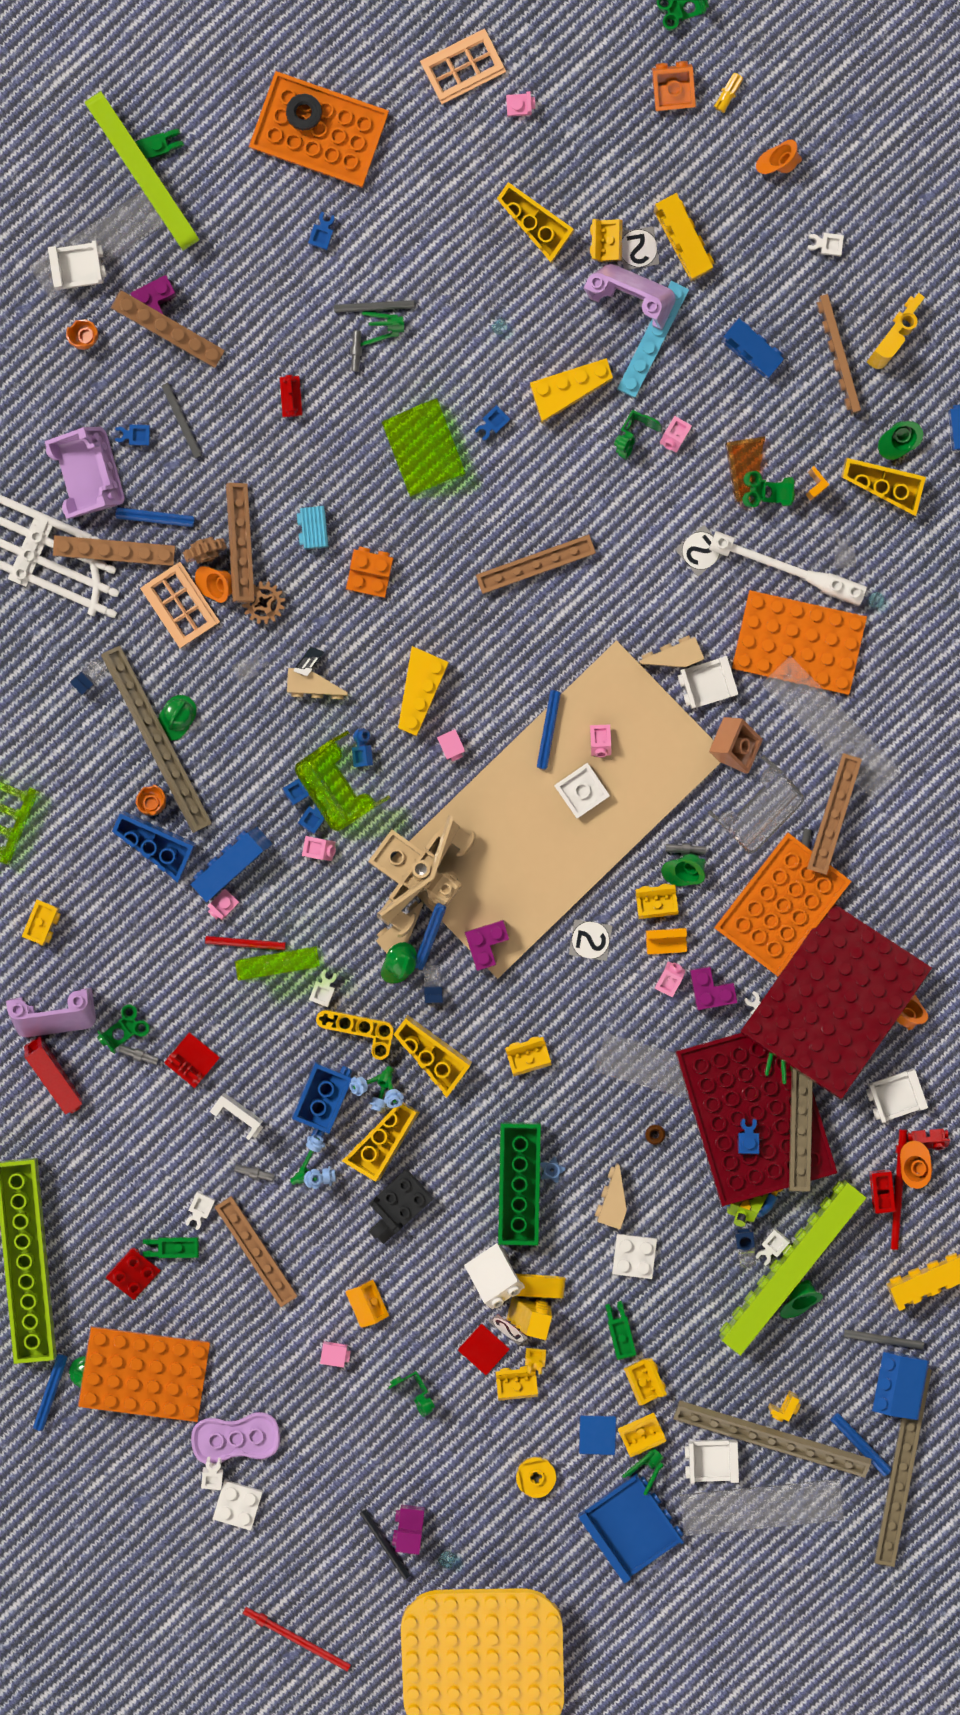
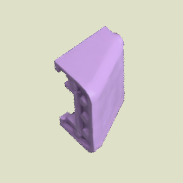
(656, 298)
(87, 471)
(78, 1016)

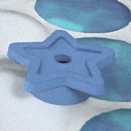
(552, 1175)

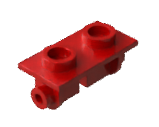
(290, 396)
(936, 1139)

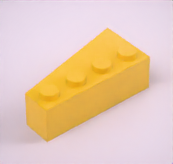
(538, 223)
(683, 237)
(566, 388)
(892, 485)
(421, 685)
(433, 1055)
(381, 1144)
(926, 1281)
(530, 1317)

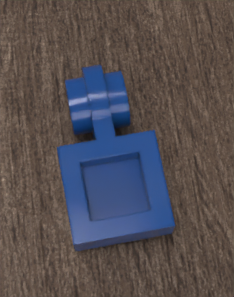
(362, 753)

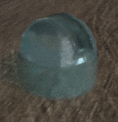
(497, 325)
(872, 598)
(447, 1559)

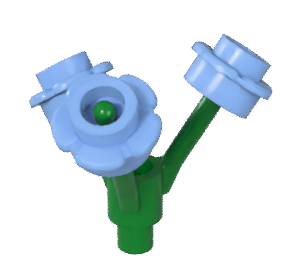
(392, 1098)
(314, 1178)

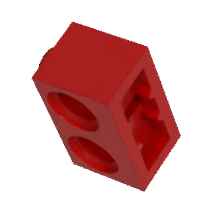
(882, 1191)

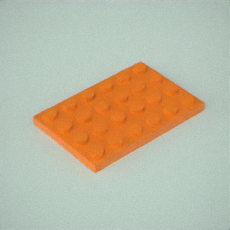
(336, 147)
(815, 636)
(781, 905)
(143, 1374)

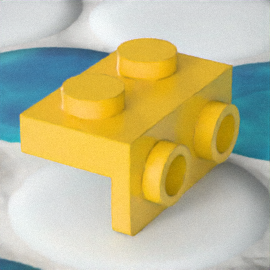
(606, 240)
(656, 901)
(41, 922)
(528, 1056)
(645, 1380)
(516, 1383)
(790, 1406)
(642, 1435)

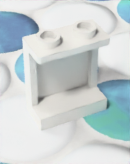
(76, 265)
(708, 683)
(896, 1095)
(240, 1111)
(494, 1276)
(712, 1460)

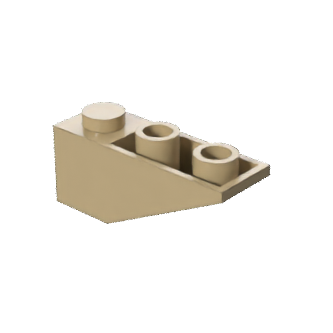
(680, 655)
(312, 684)
(388, 938)
(613, 1206)

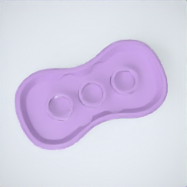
(251, 1437)

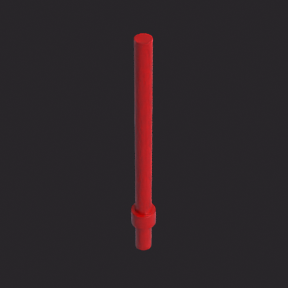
(898, 1192)
(262, 1619)

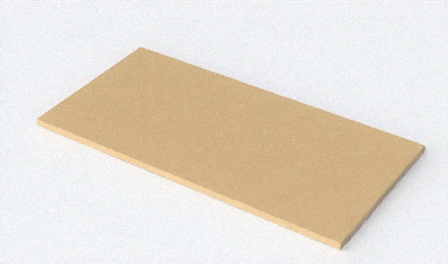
(528, 845)

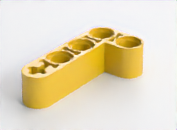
(354, 1029)
(542, 1286)

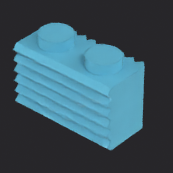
(313, 527)

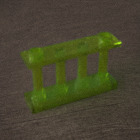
(21, 817)
(277, 963)

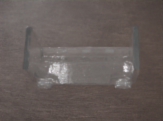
(764, 812)

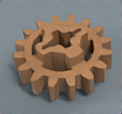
(204, 550)
(269, 612)

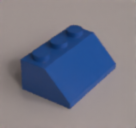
(321, 1097)
(900, 1385)

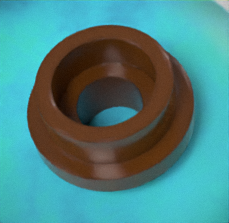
(659, 1139)

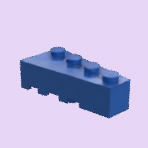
(155, 843)
(231, 863)

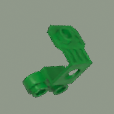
(676, 11)
(626, 441)
(780, 492)
(129, 1027)
(424, 1405)

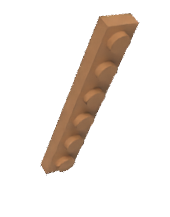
(167, 329)
(835, 345)
(240, 542)
(113, 550)
(535, 564)
(834, 813)
(256, 1251)

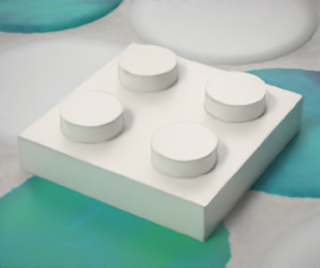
(582, 790)
(634, 1256)
(237, 1505)

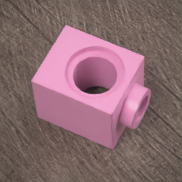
(451, 745)
(334, 1354)

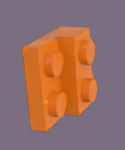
(673, 86)
(369, 572)

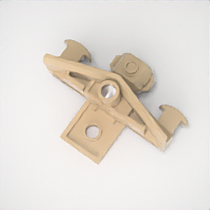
(419, 872)

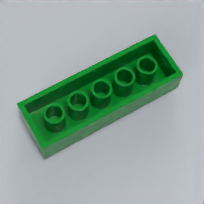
(519, 1183)

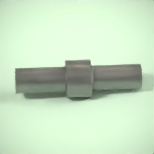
(356, 351)
(685, 849)
(138, 1054)
(254, 1172)

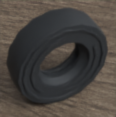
(305, 124)

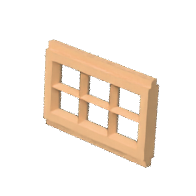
(455, 49)
(194, 593)

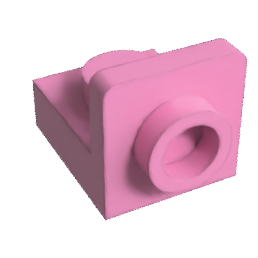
(520, 104)
(675, 434)
(600, 740)
(319, 848)
(222, 905)
(670, 978)

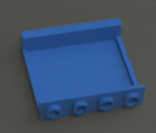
(631, 1527)

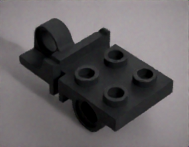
(398, 1205)

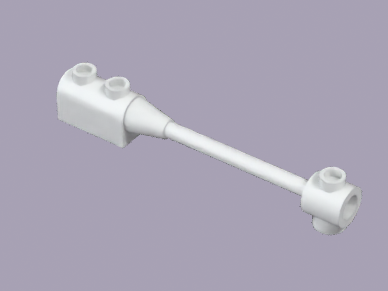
(827, 582)

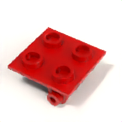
(191, 1060)
(133, 1273)

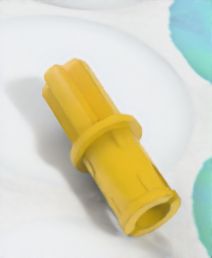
(728, 92)

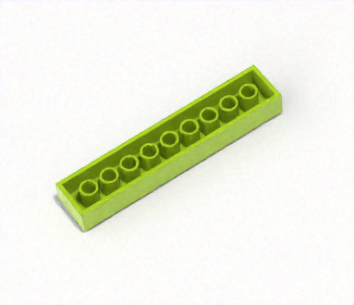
(26, 1262)
(791, 1267)

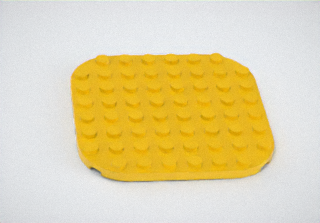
(482, 1653)

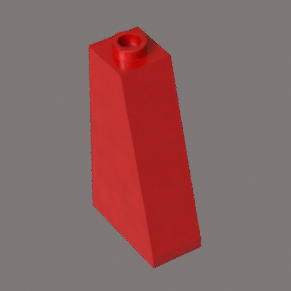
(52, 1075)

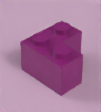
(155, 293)
(480, 941)
(710, 995)
(409, 1532)

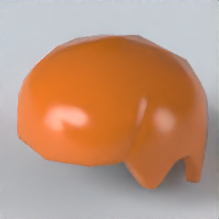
(82, 334)
(151, 800)

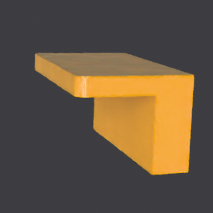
(821, 485)
(666, 941)
(367, 1304)

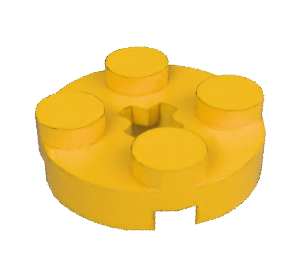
(530, 1487)

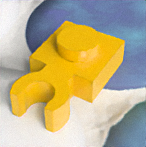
(535, 1359)

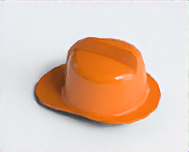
(779, 158)
(214, 583)
(913, 1014)
(916, 1164)

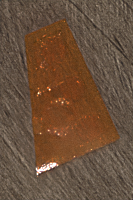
(743, 457)

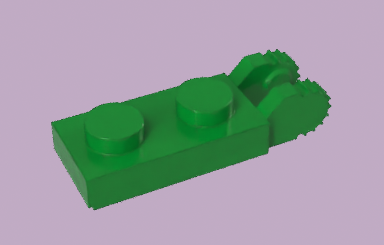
(157, 146)
(173, 1247)
(620, 1333)

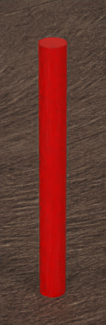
(245, 943)

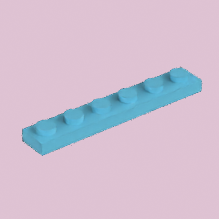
(649, 347)

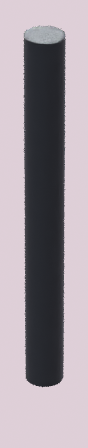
(385, 1544)

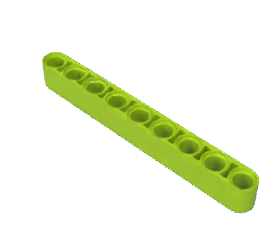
(141, 170)

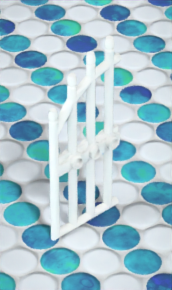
(30, 553)

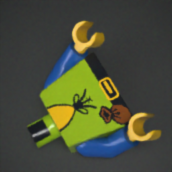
(752, 1208)

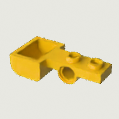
(895, 337)

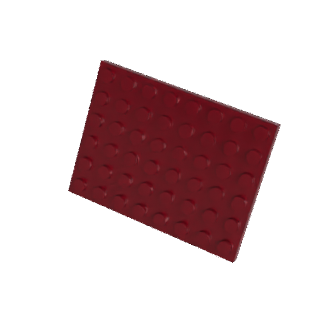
(836, 1001)
(730, 1084)

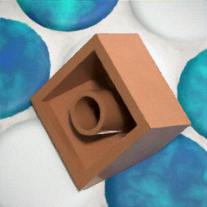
(736, 744)

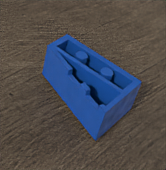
(752, 349)

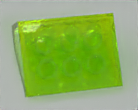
(423, 447)

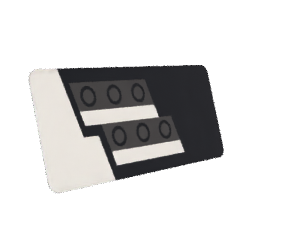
(308, 661)

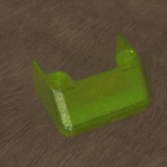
(330, 789)

